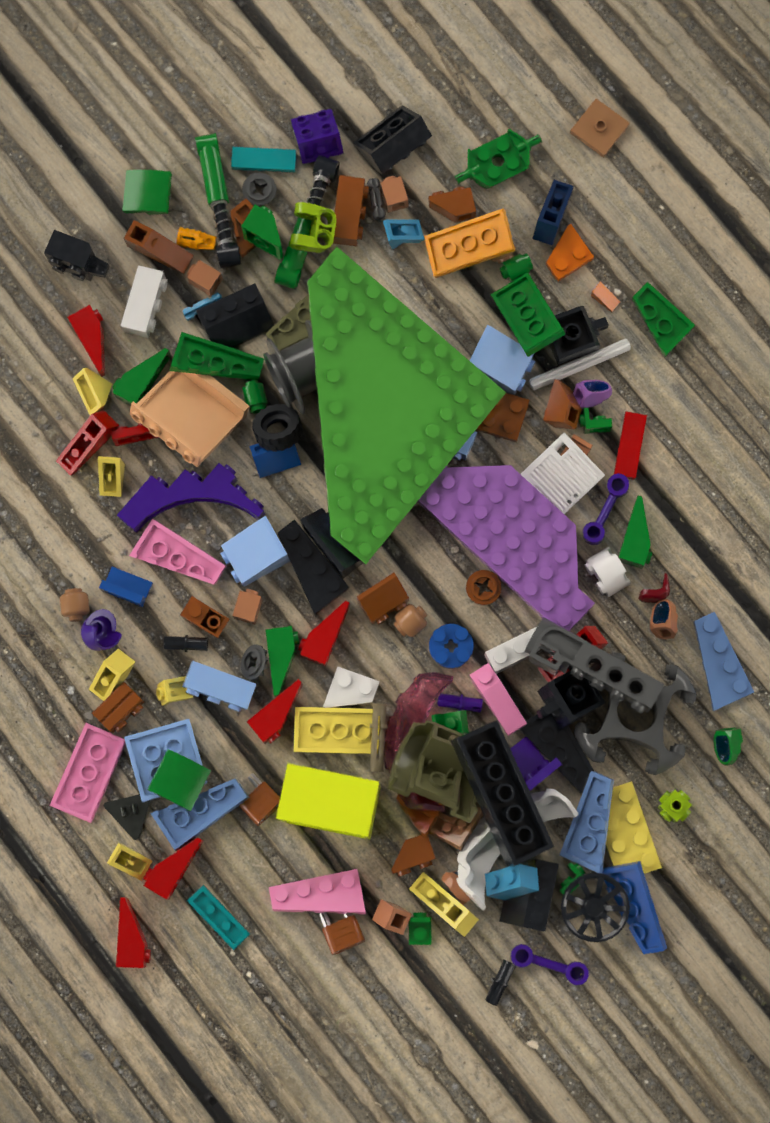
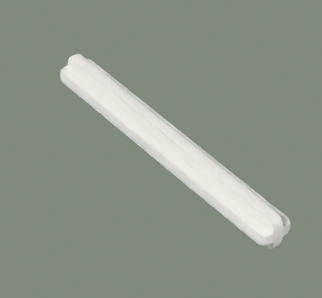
(580, 364)

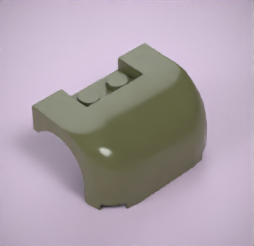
(432, 769)

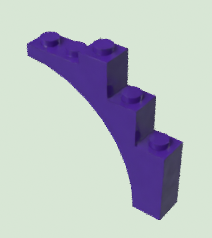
(217, 487)

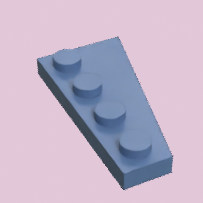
(722, 668)
(588, 831)

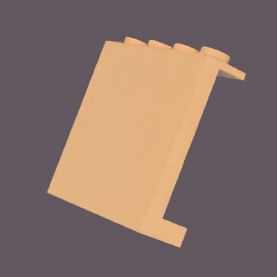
(190, 413)

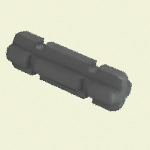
(376, 199)

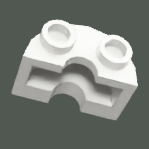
(608, 571)

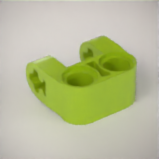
(318, 229)

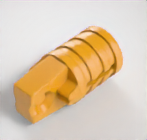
(202, 240)

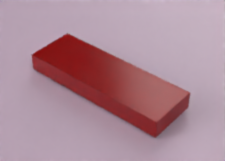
(630, 444)

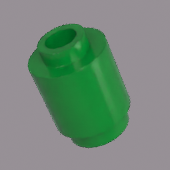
(516, 267)
(255, 396)

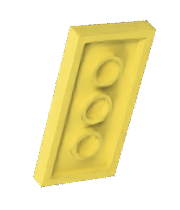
(333, 730)
(628, 832)

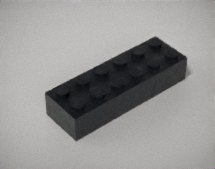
(502, 794)

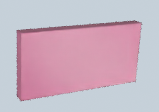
(88, 773)

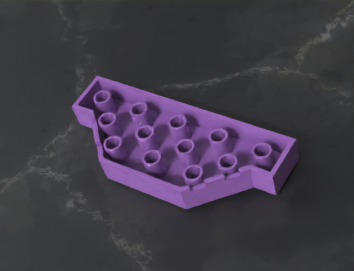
(514, 535)

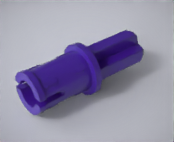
(460, 702)

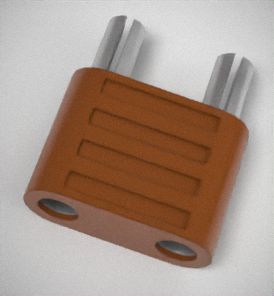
(261, 801)
(342, 934)

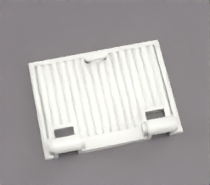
(562, 477)

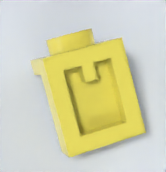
(172, 691)

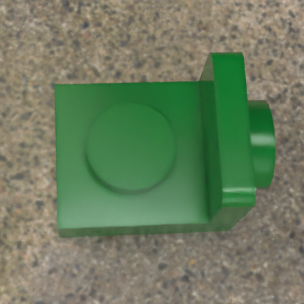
(597, 425)
(454, 720)
(577, 871)
(420, 929)

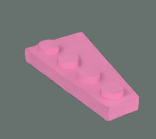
(169, 550)
(322, 894)

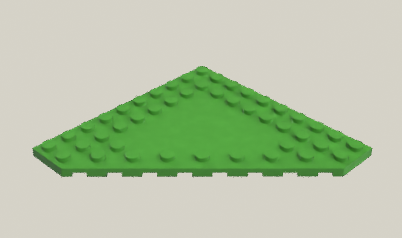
(388, 402)

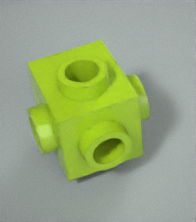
(668, 811)

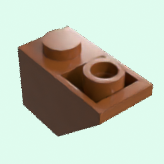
(454, 205)
(562, 407)
(204, 617)
(413, 853)

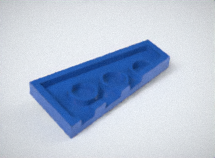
(642, 913)

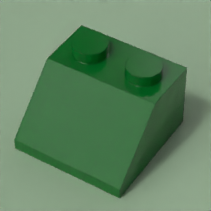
(262, 231)

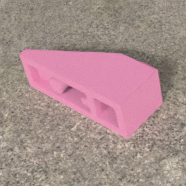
(497, 699)

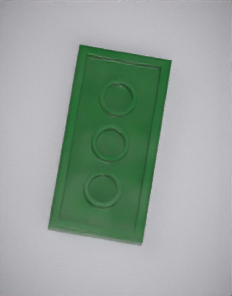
(528, 314)

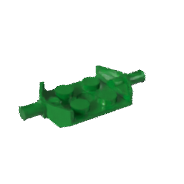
(510, 147)

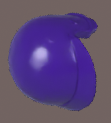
(100, 631)

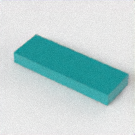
(263, 159)
(218, 917)

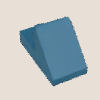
(403, 232)

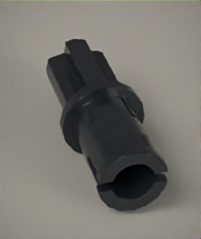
(185, 643)
(500, 983)

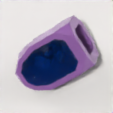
(592, 392)

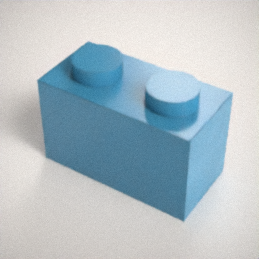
(511, 882)

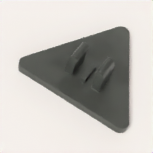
(129, 813)

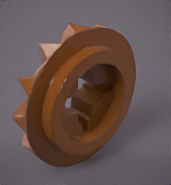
(493, 584)

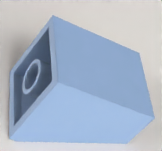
(502, 360)
(254, 552)

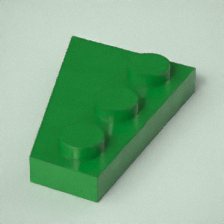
(662, 318)

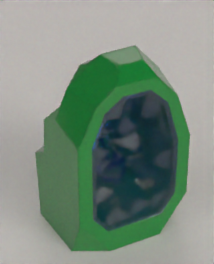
(728, 744)

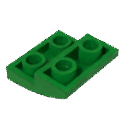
(147, 192)
(179, 780)

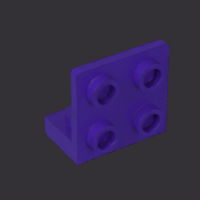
(317, 135)
(532, 763)

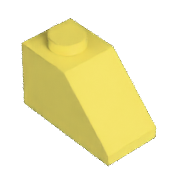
(111, 674)

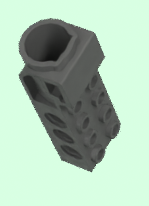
(576, 654)

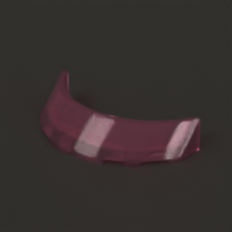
(414, 707)

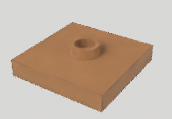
(599, 127)

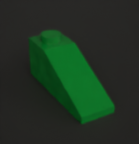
(140, 379)
(636, 541)
(281, 651)

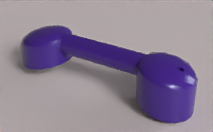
(617, 487)
(523, 956)

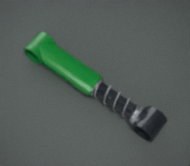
(217, 198)
(290, 269)

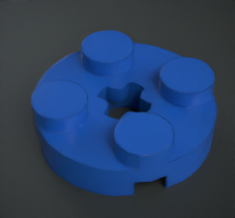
(442, 655)

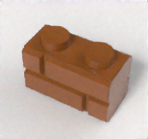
(119, 708)

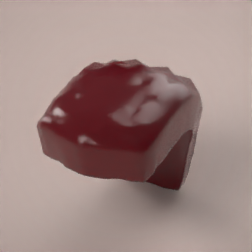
(656, 595)

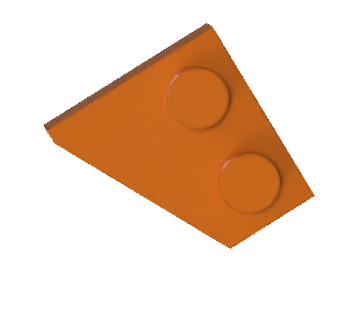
(568, 254)

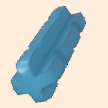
(190, 312)

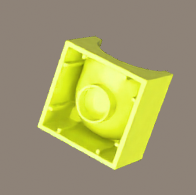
(328, 801)

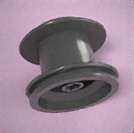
(293, 369)

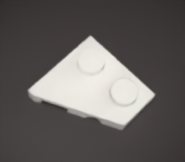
(350, 689)

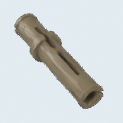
(377, 764)

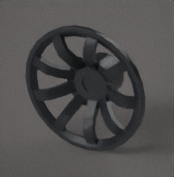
(595, 907)

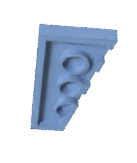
(183, 825)

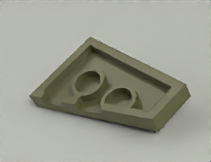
(292, 327)

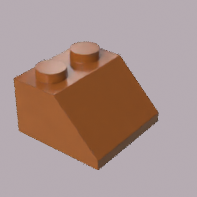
(383, 599)

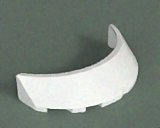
(482, 851)

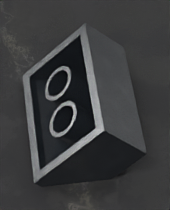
(393, 139)
(236, 317)
(318, 528)
(533, 908)

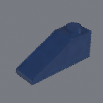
(552, 212)

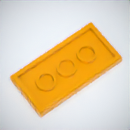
(469, 243)

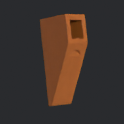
(157, 247)

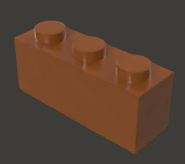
(350, 210)

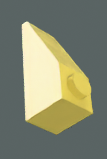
(444, 904)

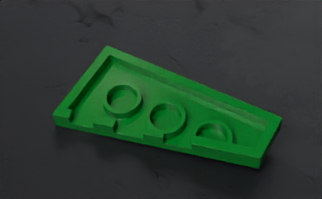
(210, 358)

